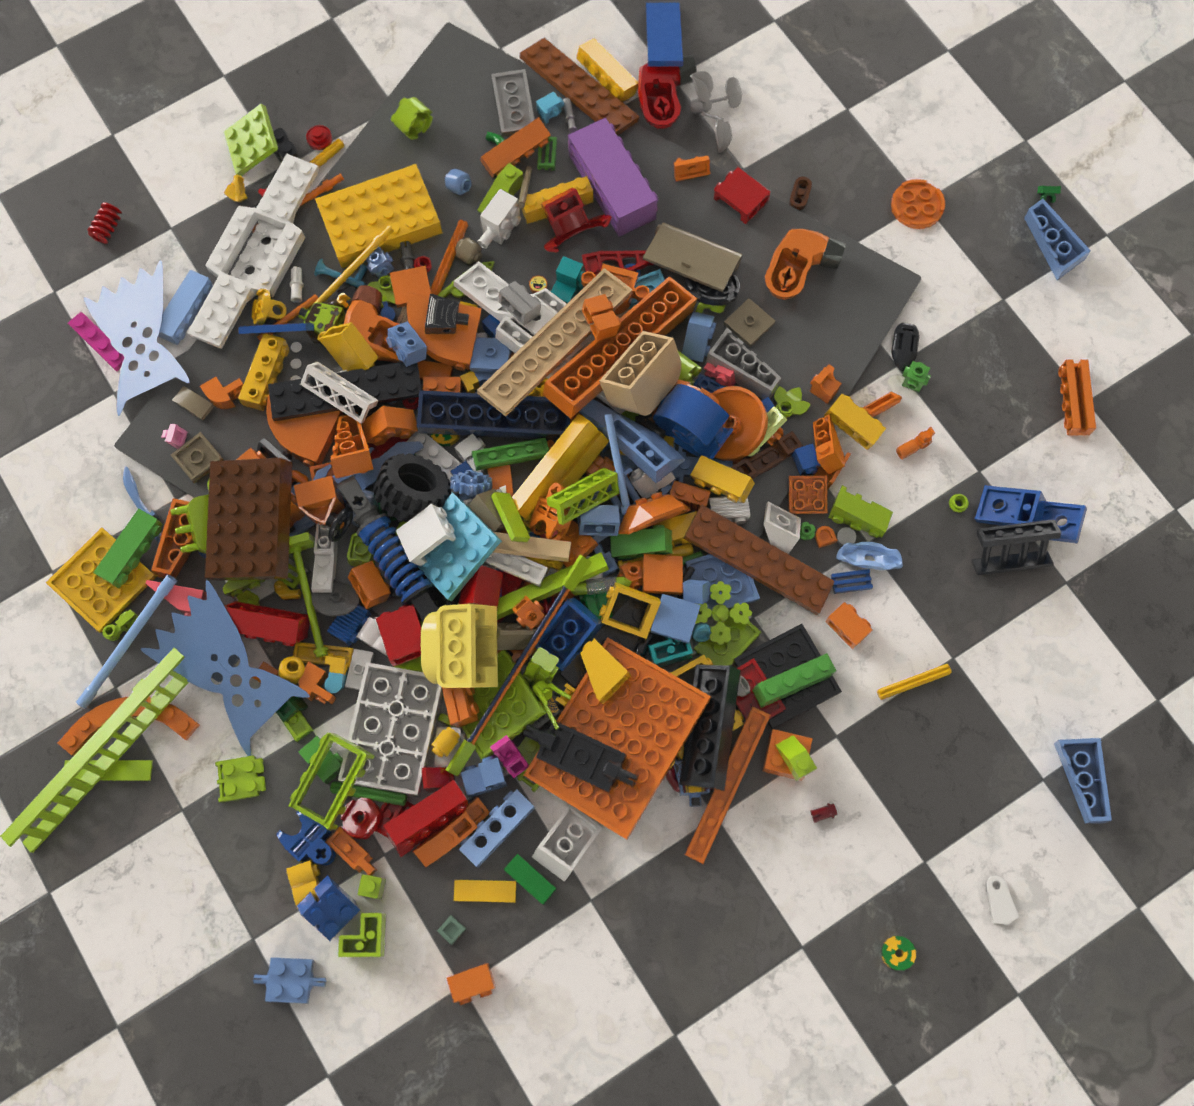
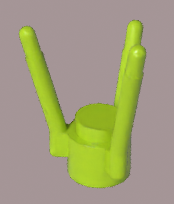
(544, 693)

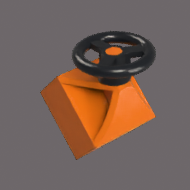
(324, 505)

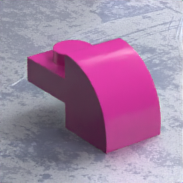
(510, 756)

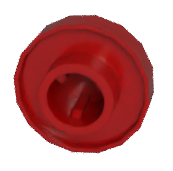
(319, 137)

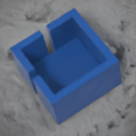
(332, 909)

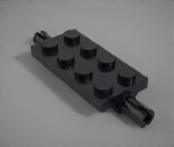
(581, 756)

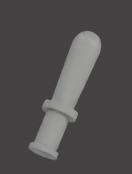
(570, 118)

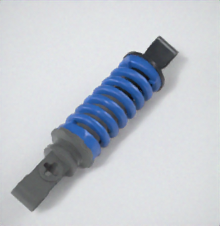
(387, 552)

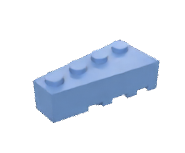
(1086, 775)

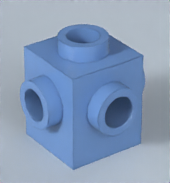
(381, 265)

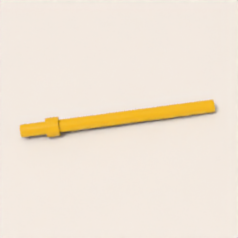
(377, 242)

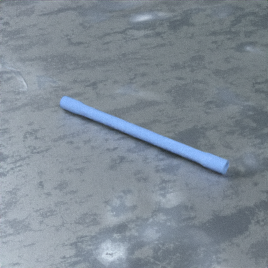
(91, 691)

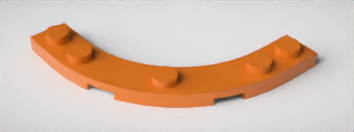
(94, 719)

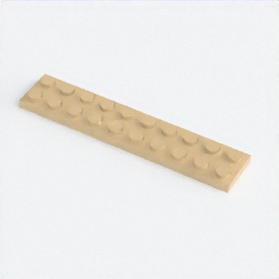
(549, 346)

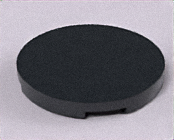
(712, 296)

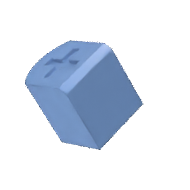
(696, 591)

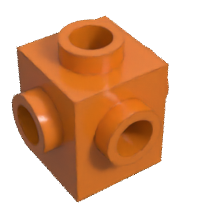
(632, 572)
(529, 613)

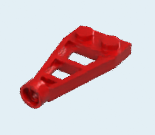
(593, 261)

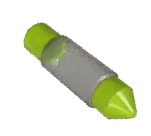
(599, 585)

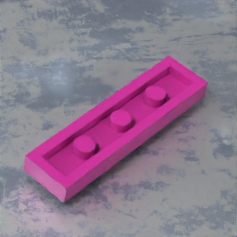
(97, 340)

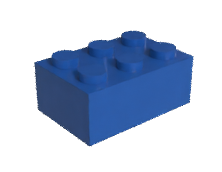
(569, 632)

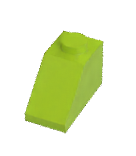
(796, 757)

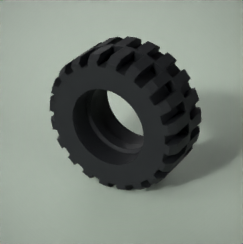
(403, 474)

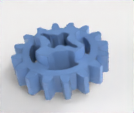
(470, 483)

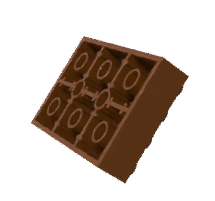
(248, 519)

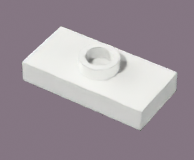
(357, 668)

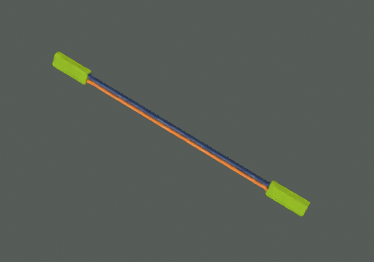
(468, 747)

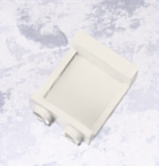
(425, 533)

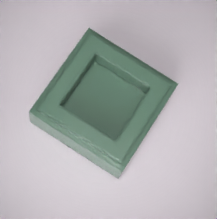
(451, 930)

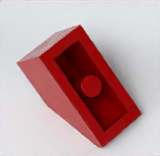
(435, 778)

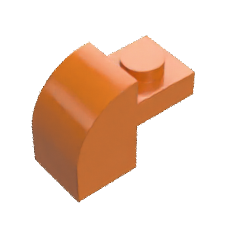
(222, 396)
(312, 682)

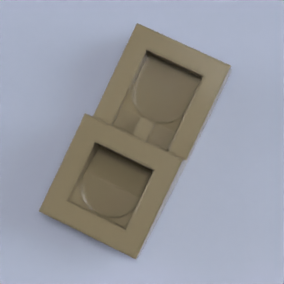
(193, 403)

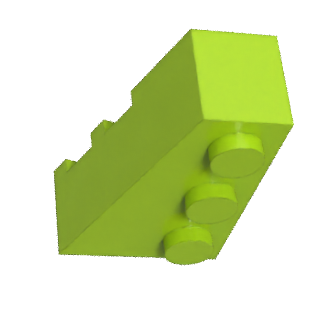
(860, 514)

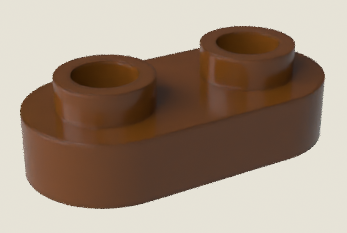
(800, 195)

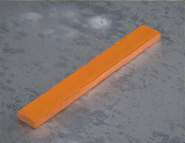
(721, 800)

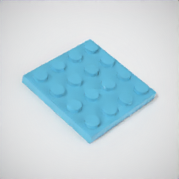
(456, 561)

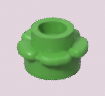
(811, 531)

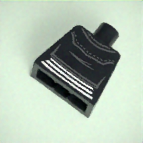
(443, 316)

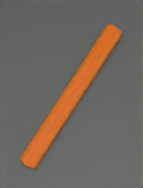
(448, 258)

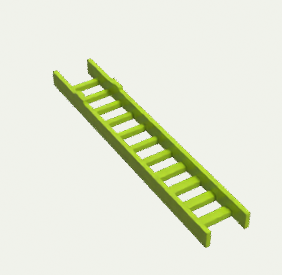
(94, 745)

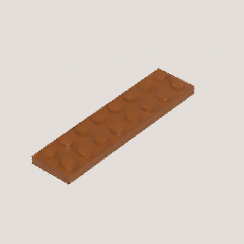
(578, 85)
(759, 559)

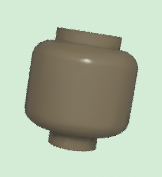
(468, 251)

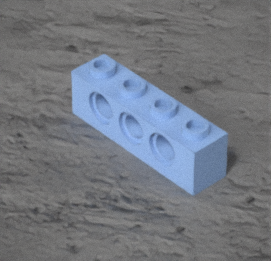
(508, 825)

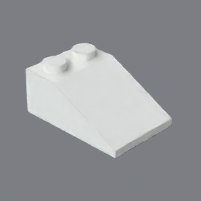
(566, 842)

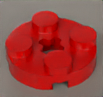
(368, 825)

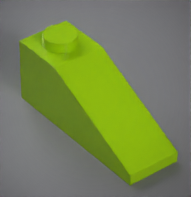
(508, 180)

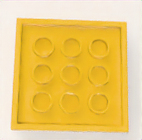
(89, 594)

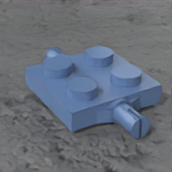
(289, 980)

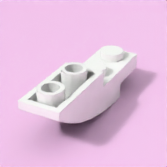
(325, 561)

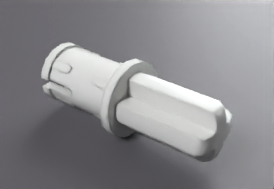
(296, 284)

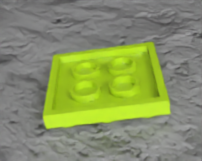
(250, 140)

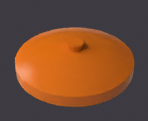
(746, 417)

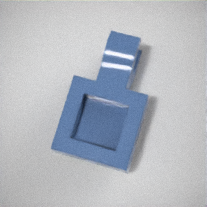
(611, 563)

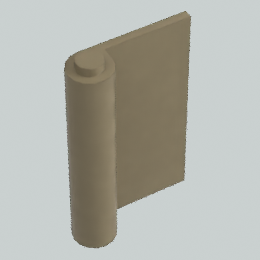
(692, 256)

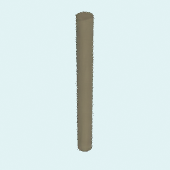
(525, 185)

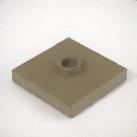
(749, 322)
(195, 457)

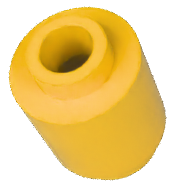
(445, 742)

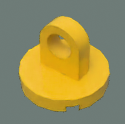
(263, 308)

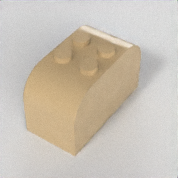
(643, 374)

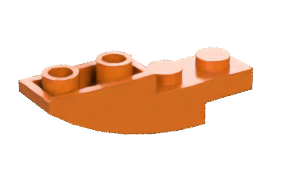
(451, 833)

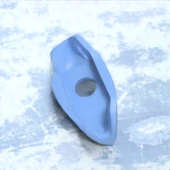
(884, 557)

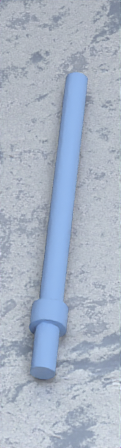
(617, 462)

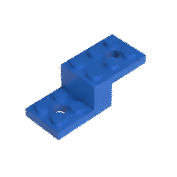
(1029, 506)

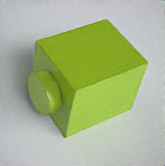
(371, 886)

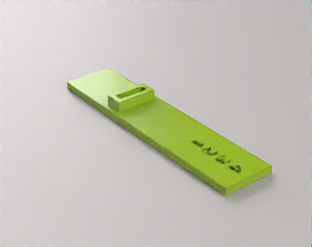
(124, 771)

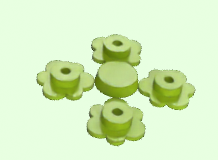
(721, 613)

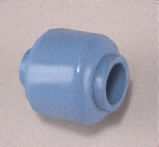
(457, 181)

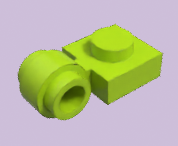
(124, 623)

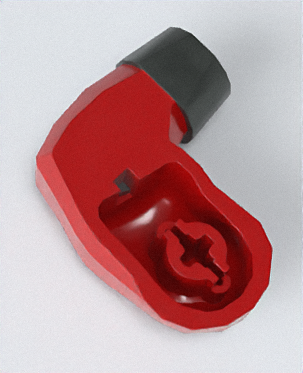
(658, 91)

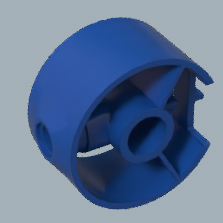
(693, 421)

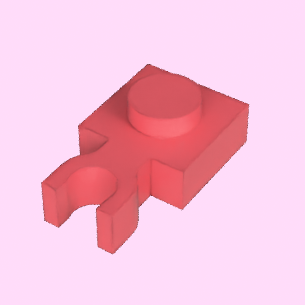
(723, 375)

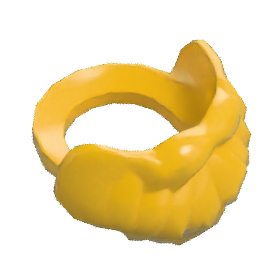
(236, 189)

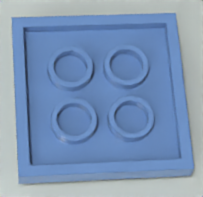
(715, 570)

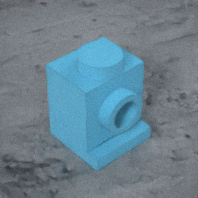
(549, 106)

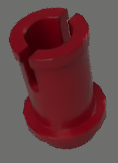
(824, 812)

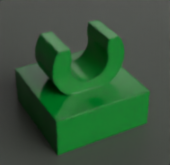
(1049, 191)

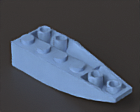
(638, 443)

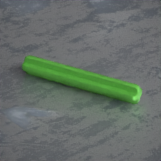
(373, 794)

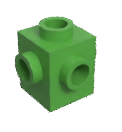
(916, 376)

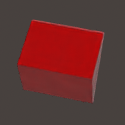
(483, 588)

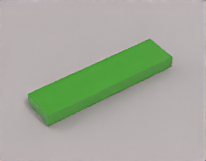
(510, 454)

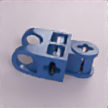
(308, 842)

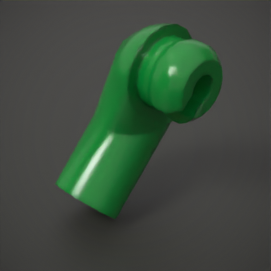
(496, 138)

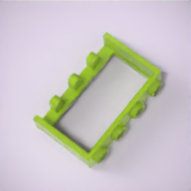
(346, 789)

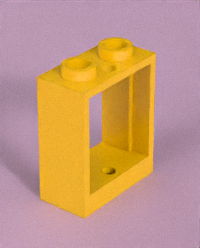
(648, 617)

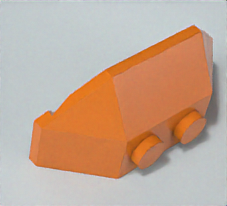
(650, 512)

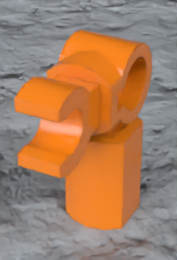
(921, 441)

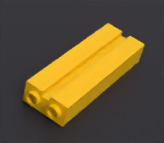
(562, 464)

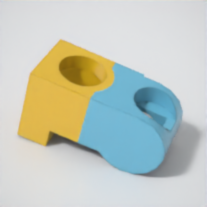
(337, 672)

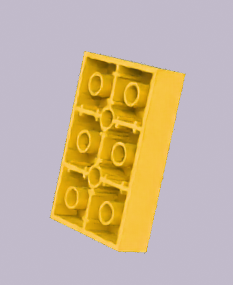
(366, 209)

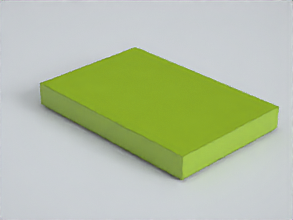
(741, 638)

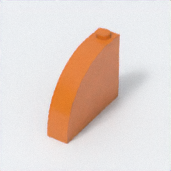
(445, 348)
(307, 436)

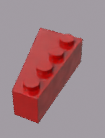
(425, 818)

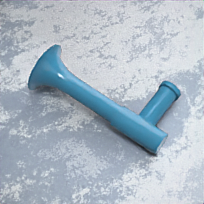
(321, 268)

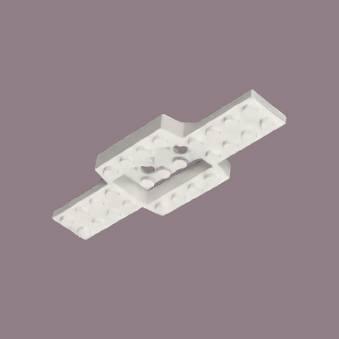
(271, 261)
(484, 287)

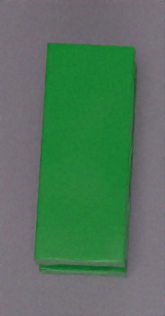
(530, 879)

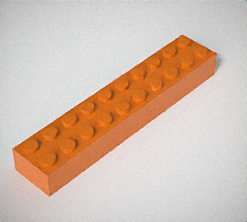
(580, 378)

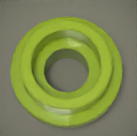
(960, 498)

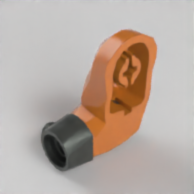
(795, 257)

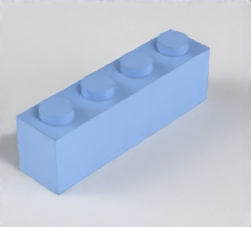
(184, 306)

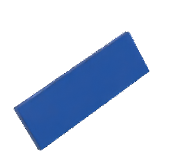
(664, 34)

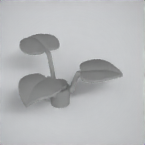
(704, 85)

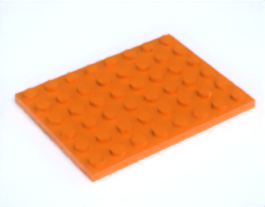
(643, 719)

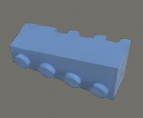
(1056, 239)

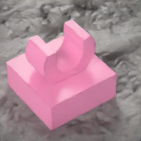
(175, 435)

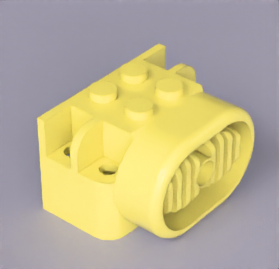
(460, 646)

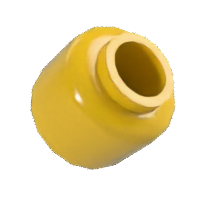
(291, 669)

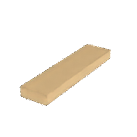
(535, 548)

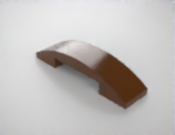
(769, 457)

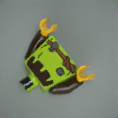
(324, 316)

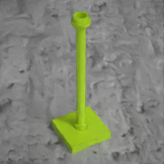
(296, 545)

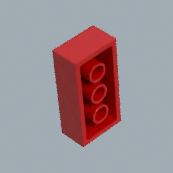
(269, 623)

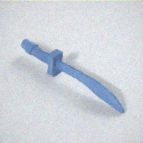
(132, 490)

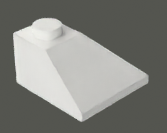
(781, 527)

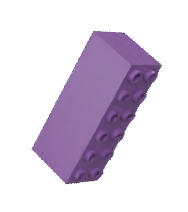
(613, 176)

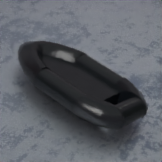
(905, 345)

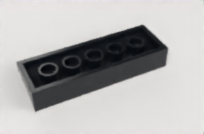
(710, 740)

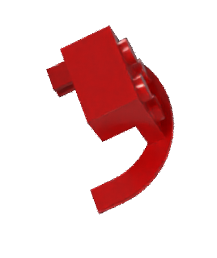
(568, 217)

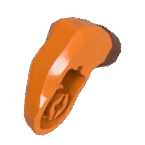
(364, 314)

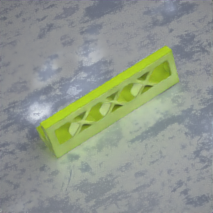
(585, 490)

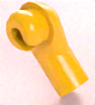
(284, 592)

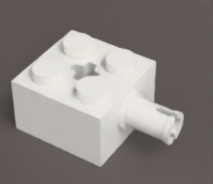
(499, 218)

